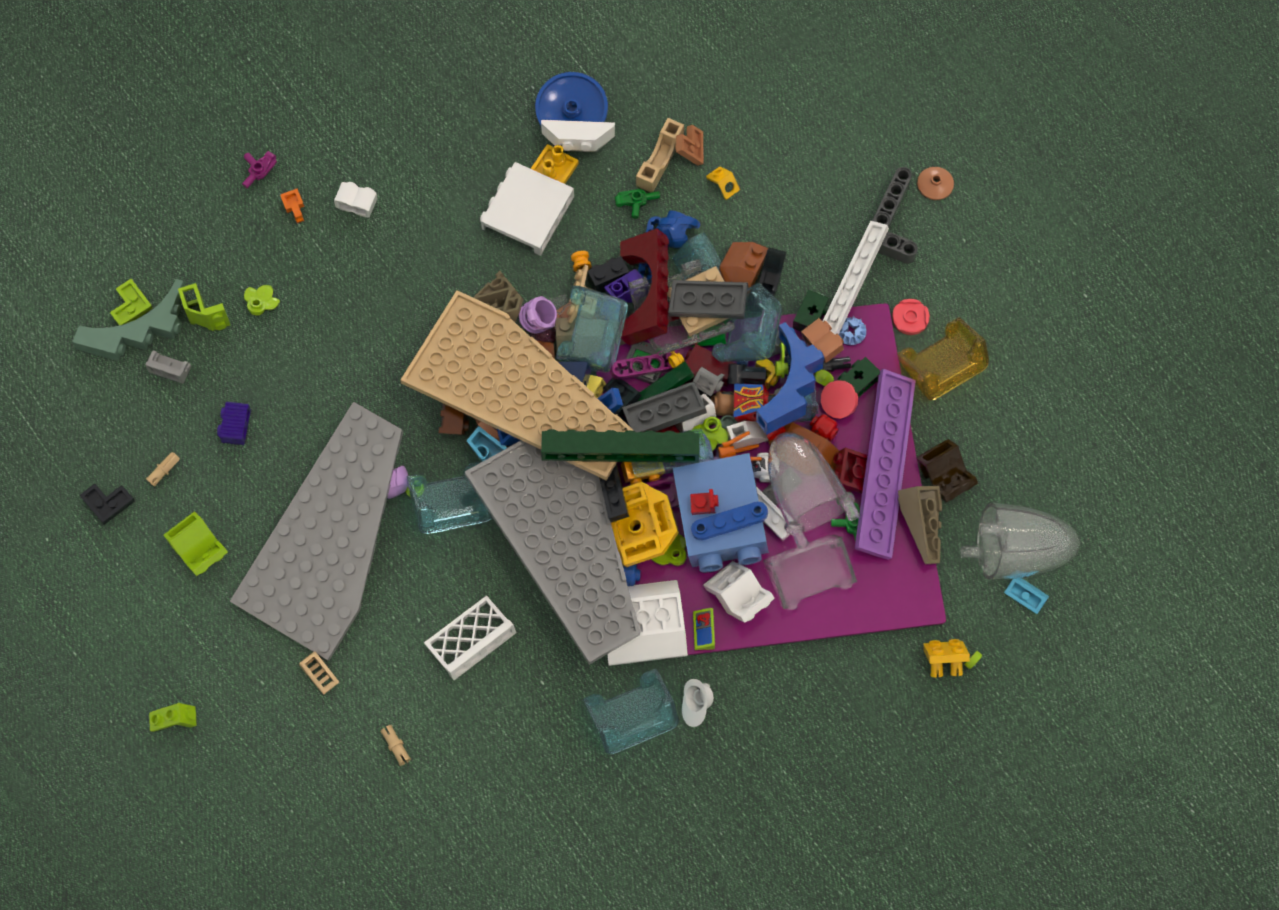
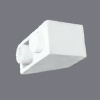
(756, 434)

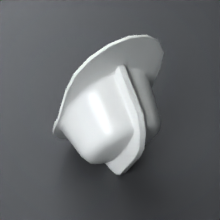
(696, 700)

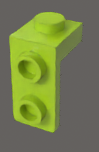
(172, 715)

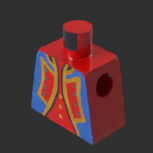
(749, 399)

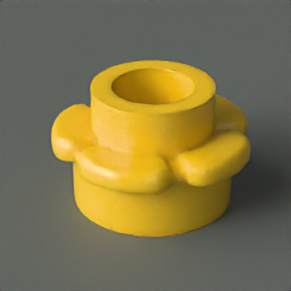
(675, 359)

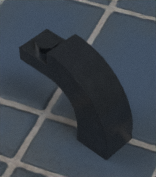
(772, 270)

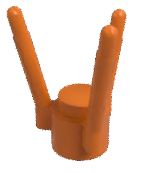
(728, 451)

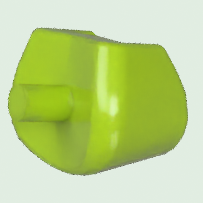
(823, 377)

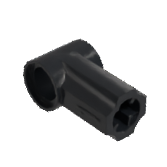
(746, 374)

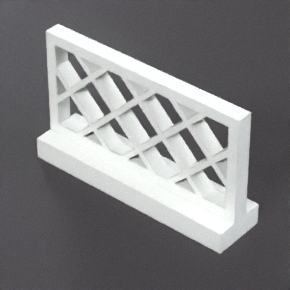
(482, 647)

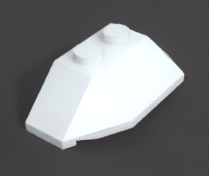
(578, 135)

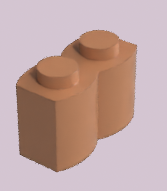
(823, 339)

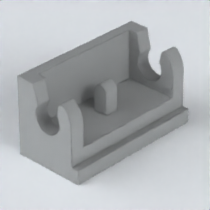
(168, 367)

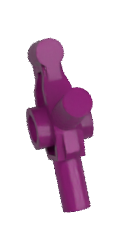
(259, 168)

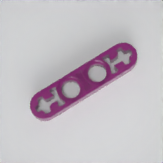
(645, 362)

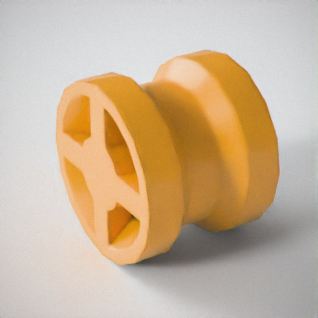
(580, 259)

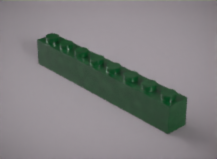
(620, 446)

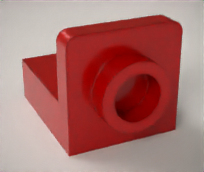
(704, 503)

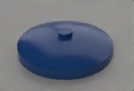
(571, 98)

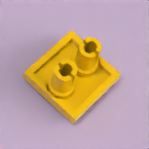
(555, 163)
(946, 652)

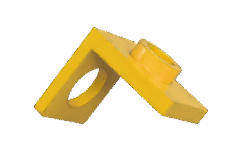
(721, 177)

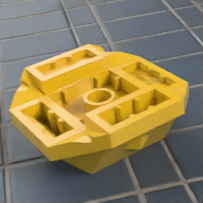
(657, 522)

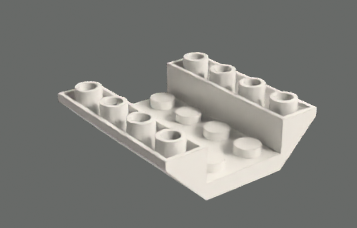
(660, 625)

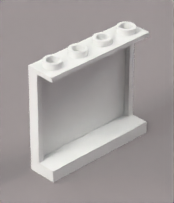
(527, 207)

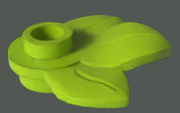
(260, 299)
(781, 367)
(715, 435)
(677, 547)

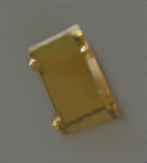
(948, 361)

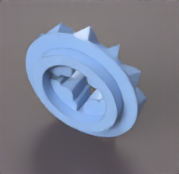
(859, 333)

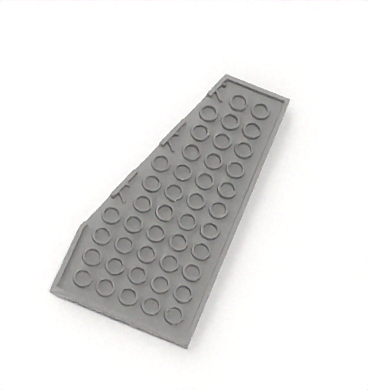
(564, 540)
(323, 547)

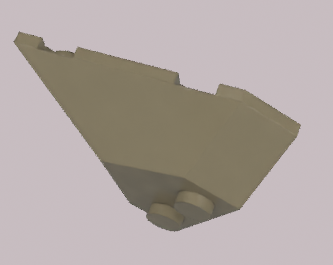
(501, 296)

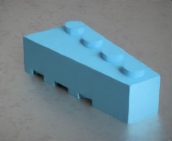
(484, 444)

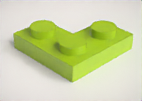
(134, 305)

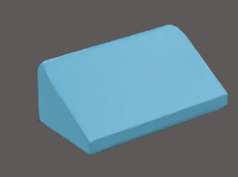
(1026, 594)

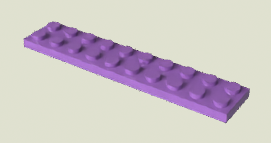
(885, 464)

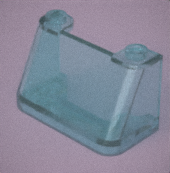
(596, 329)
(756, 333)
(446, 503)
(634, 714)

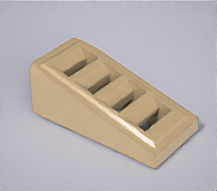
(314, 656)

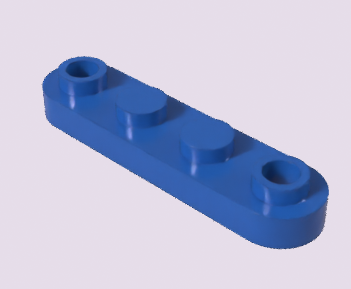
(729, 521)

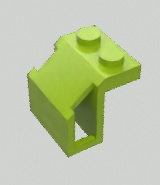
(212, 317)
(195, 544)

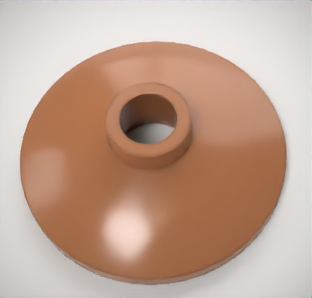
(932, 189)

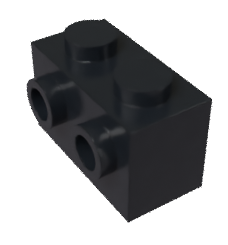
(604, 274)

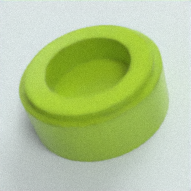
(973, 659)

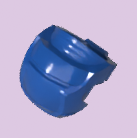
(675, 226)

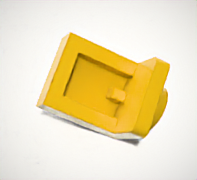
(771, 379)

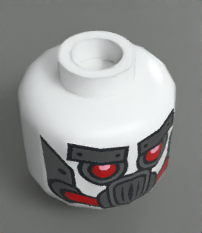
(760, 468)

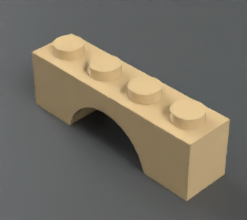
(654, 167)

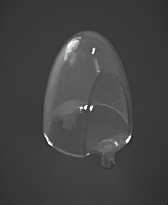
(805, 486)
(1021, 542)

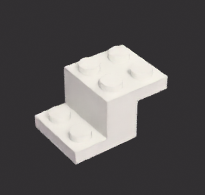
(739, 591)

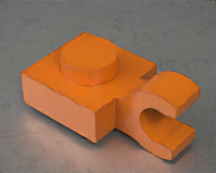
(293, 202)

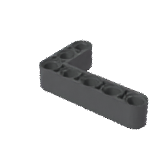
(887, 216)

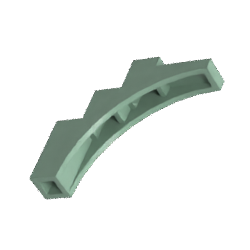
(139, 333)

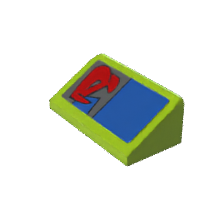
(704, 629)

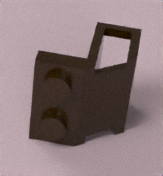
(947, 470)

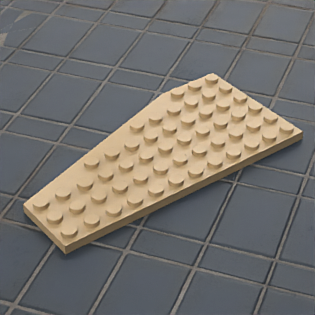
(505, 378)

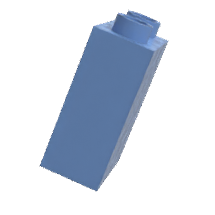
(735, 485)

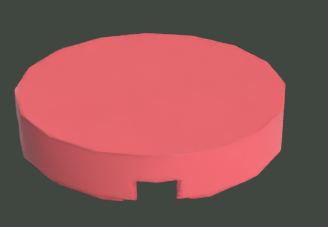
(910, 317)
(839, 399)

